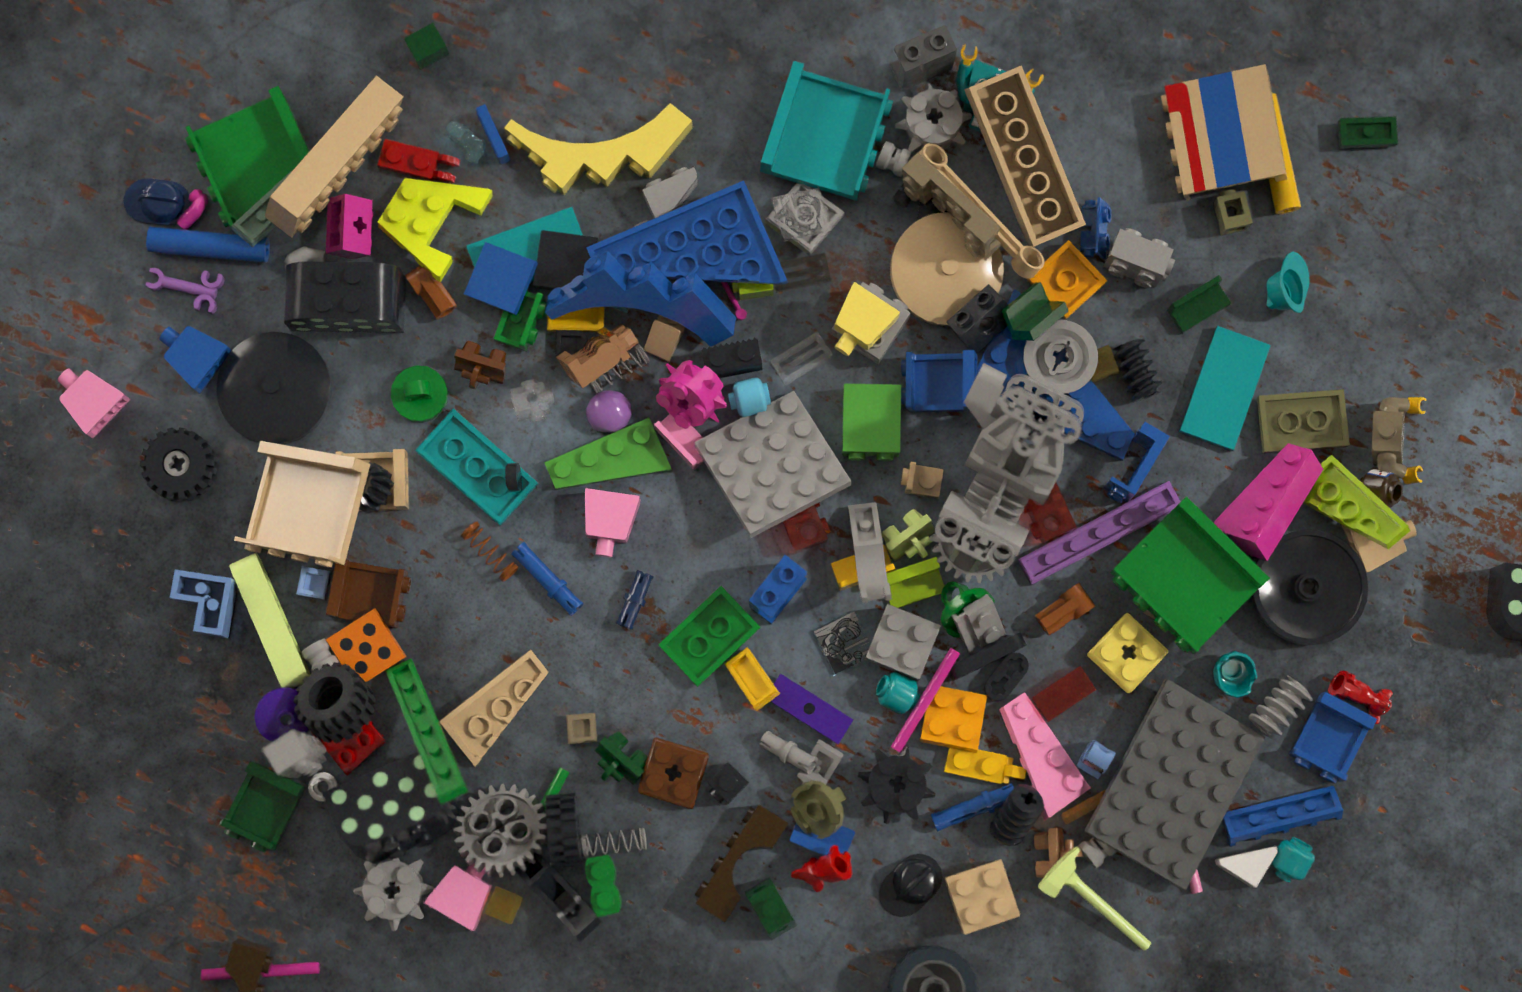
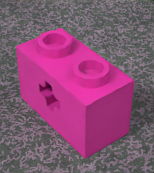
(349, 226)

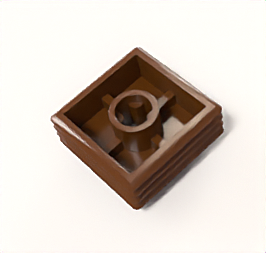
(663, 756)

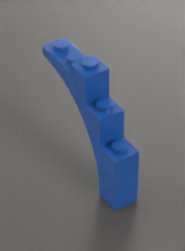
(647, 289)

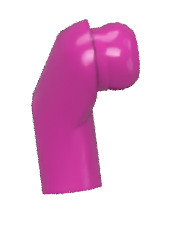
(192, 214)

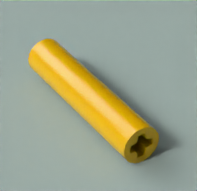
(1284, 192)

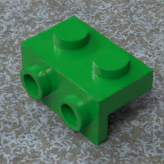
(520, 330)

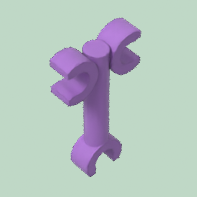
(205, 292)

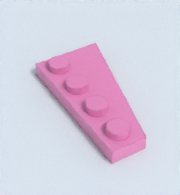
(1043, 756)

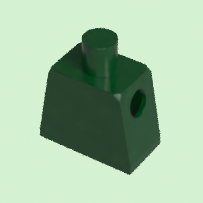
(770, 908)

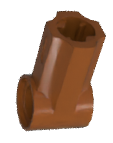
(431, 291)
(1069, 606)

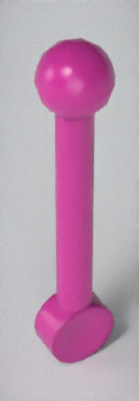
(740, 313)

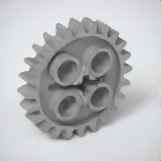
(513, 851)

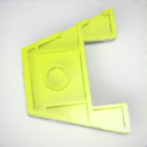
(418, 214)

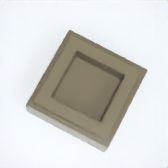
(581, 728)

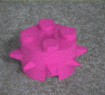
(691, 394)

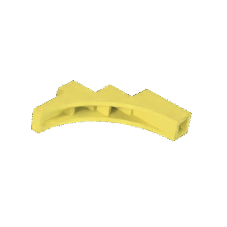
(603, 160)

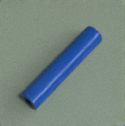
(205, 245)

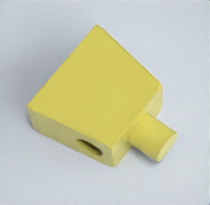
(863, 320)

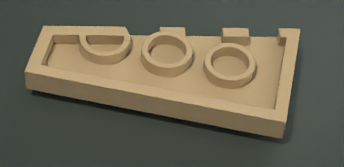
(488, 711)

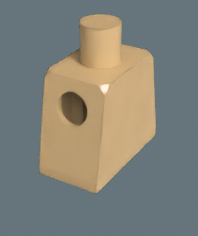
(1373, 554)

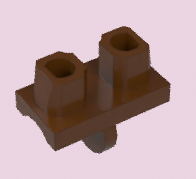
(480, 368)

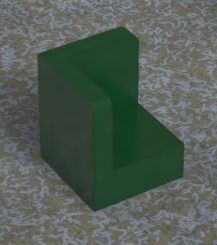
(426, 46)

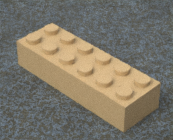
(1025, 156)
(334, 157)

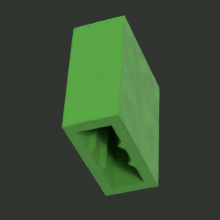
(871, 421)

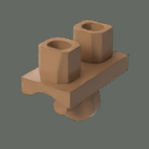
(1054, 841)

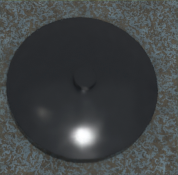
(274, 388)
(1312, 589)

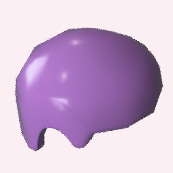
(608, 411)

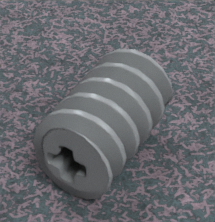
(1280, 707)

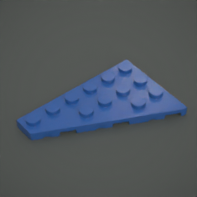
(1101, 425)

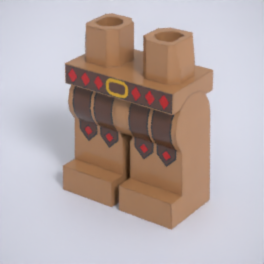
(598, 355)

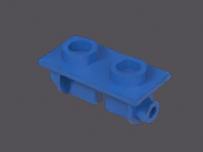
(1097, 239)

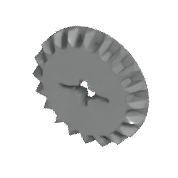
(1081, 357)

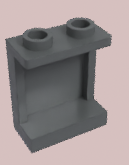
(924, 57)

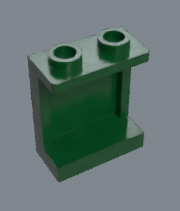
(262, 807)

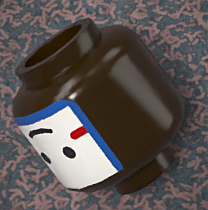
(1384, 485)

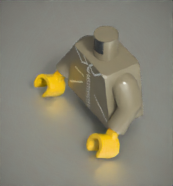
(1389, 436)

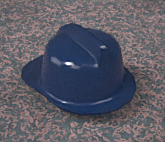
(156, 201)

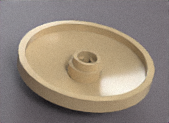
(937, 272)

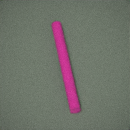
(925, 699)
(276, 970)

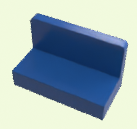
(841, 838)

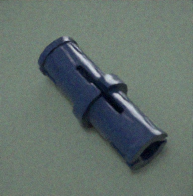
(634, 599)

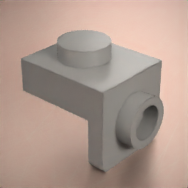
(827, 762)

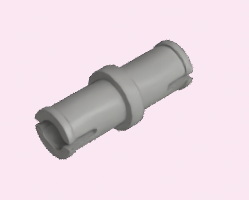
(788, 752)

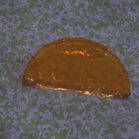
(1082, 808)

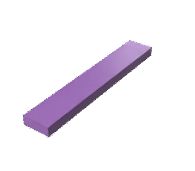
(1099, 533)

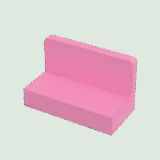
(680, 440)

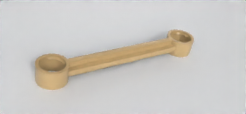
(1021, 254)

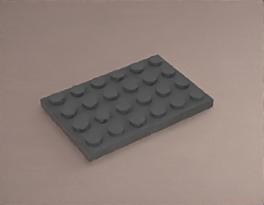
(1174, 784)

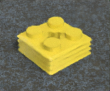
(1108, 653)

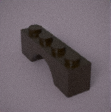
(720, 894)
(248, 964)

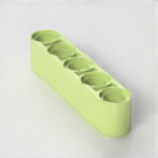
(270, 621)

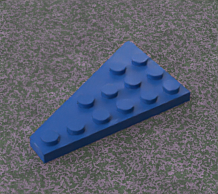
(712, 237)

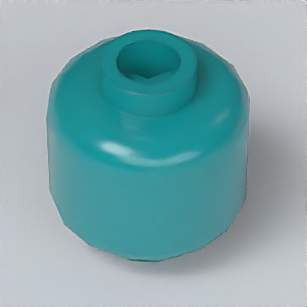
(897, 692)
(1293, 859)

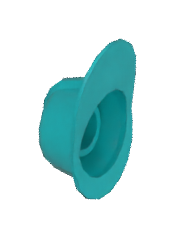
(1289, 285)

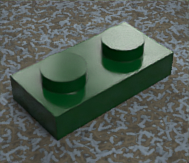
(1367, 132)

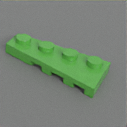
(616, 456)

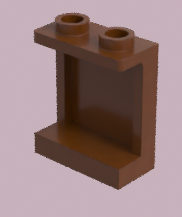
(362, 587)

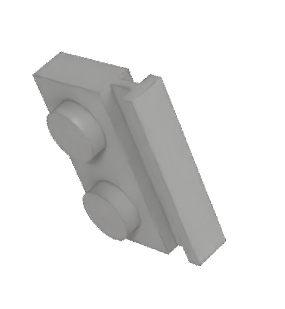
(979, 624)

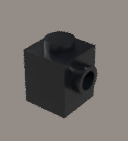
(727, 784)

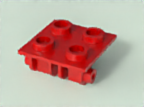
(354, 751)

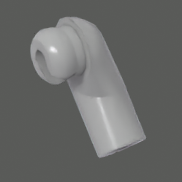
(305, 254)

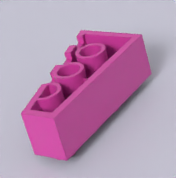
(1270, 502)

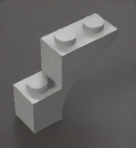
(670, 193)

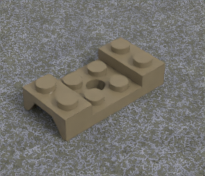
(925, 182)

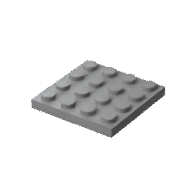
(772, 464)

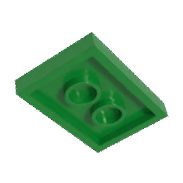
(709, 636)

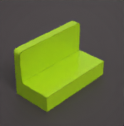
(915, 583)

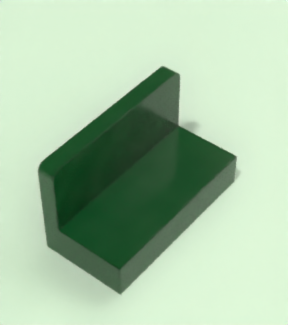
(1198, 305)
(1032, 313)

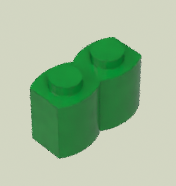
(602, 877)

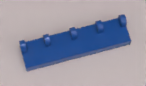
(1282, 814)

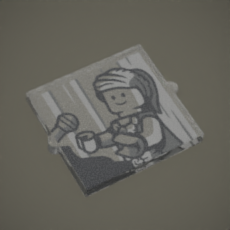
(801, 214)

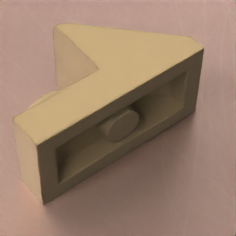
(664, 338)

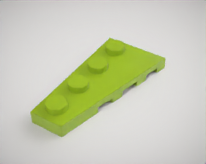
(1352, 504)

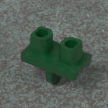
(616, 762)

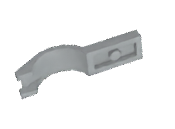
(869, 552)

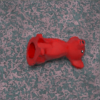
(1347, 686)
(827, 869)

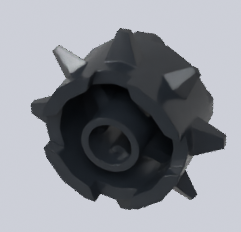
(882, 793)

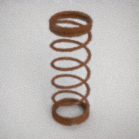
(508, 571)

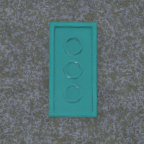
(526, 238)
(1224, 388)
(474, 466)

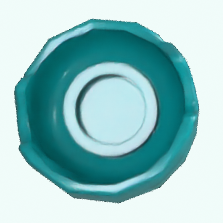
(1235, 674)

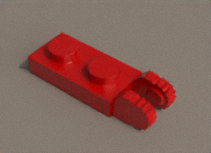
(415, 161)

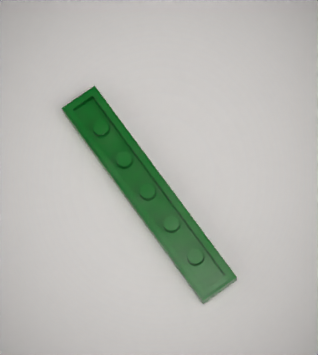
(426, 731)

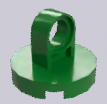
(419, 393)
(956, 605)

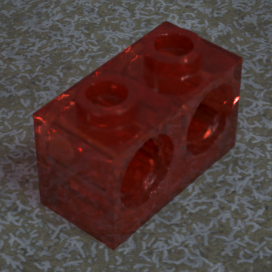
(1055, 508)
(808, 517)

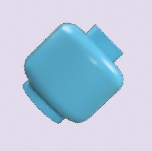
(749, 397)

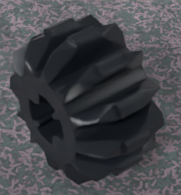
(376, 488)

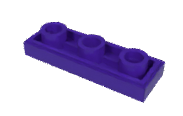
(825, 719)

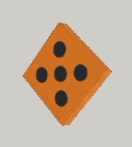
(366, 646)

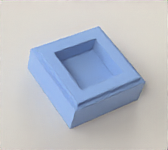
(313, 583)

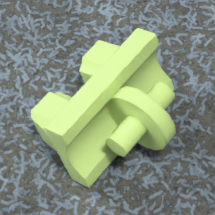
(911, 540)

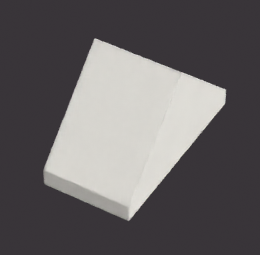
(1248, 866)

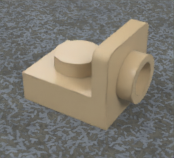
(922, 480)

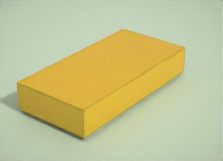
(583, 320)
(752, 678)

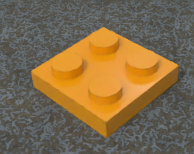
(1069, 278)
(954, 719)

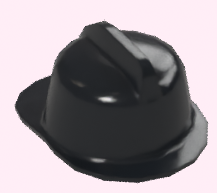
(910, 885)

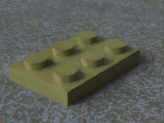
(1304, 420)

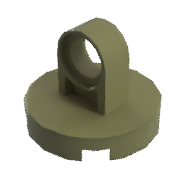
(818, 808)

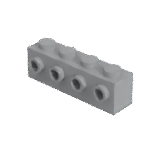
(296, 754)

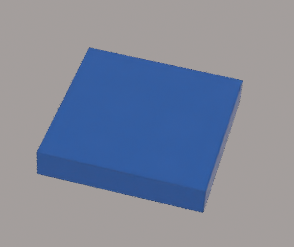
(500, 278)

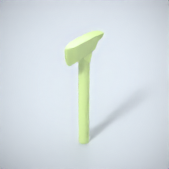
(1064, 873)

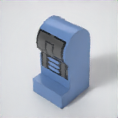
(1095, 759)

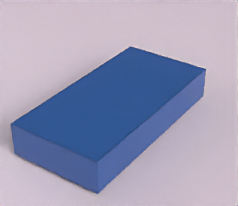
(492, 134)

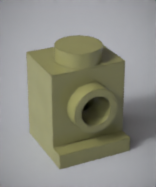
(1238, 203)

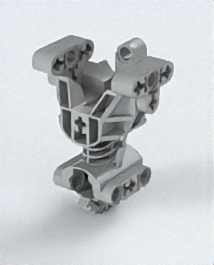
(1006, 471)

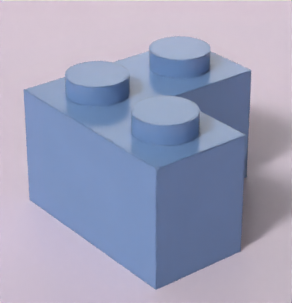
(214, 599)

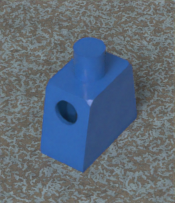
(194, 355)

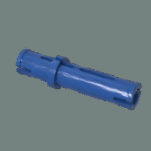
(555, 587)
(968, 809)

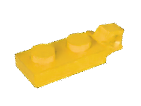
(983, 766)

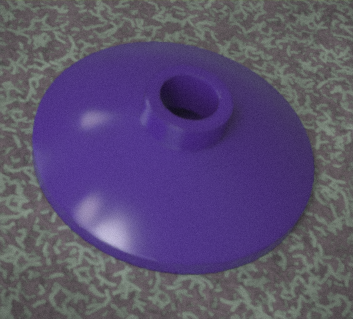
(272, 708)

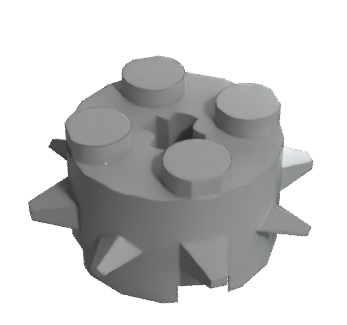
(935, 104)
(405, 903)

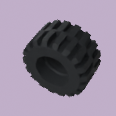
(322, 690)

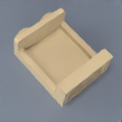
(397, 465)

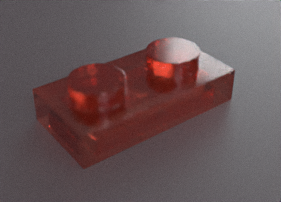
(1063, 693)

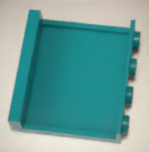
(825, 133)

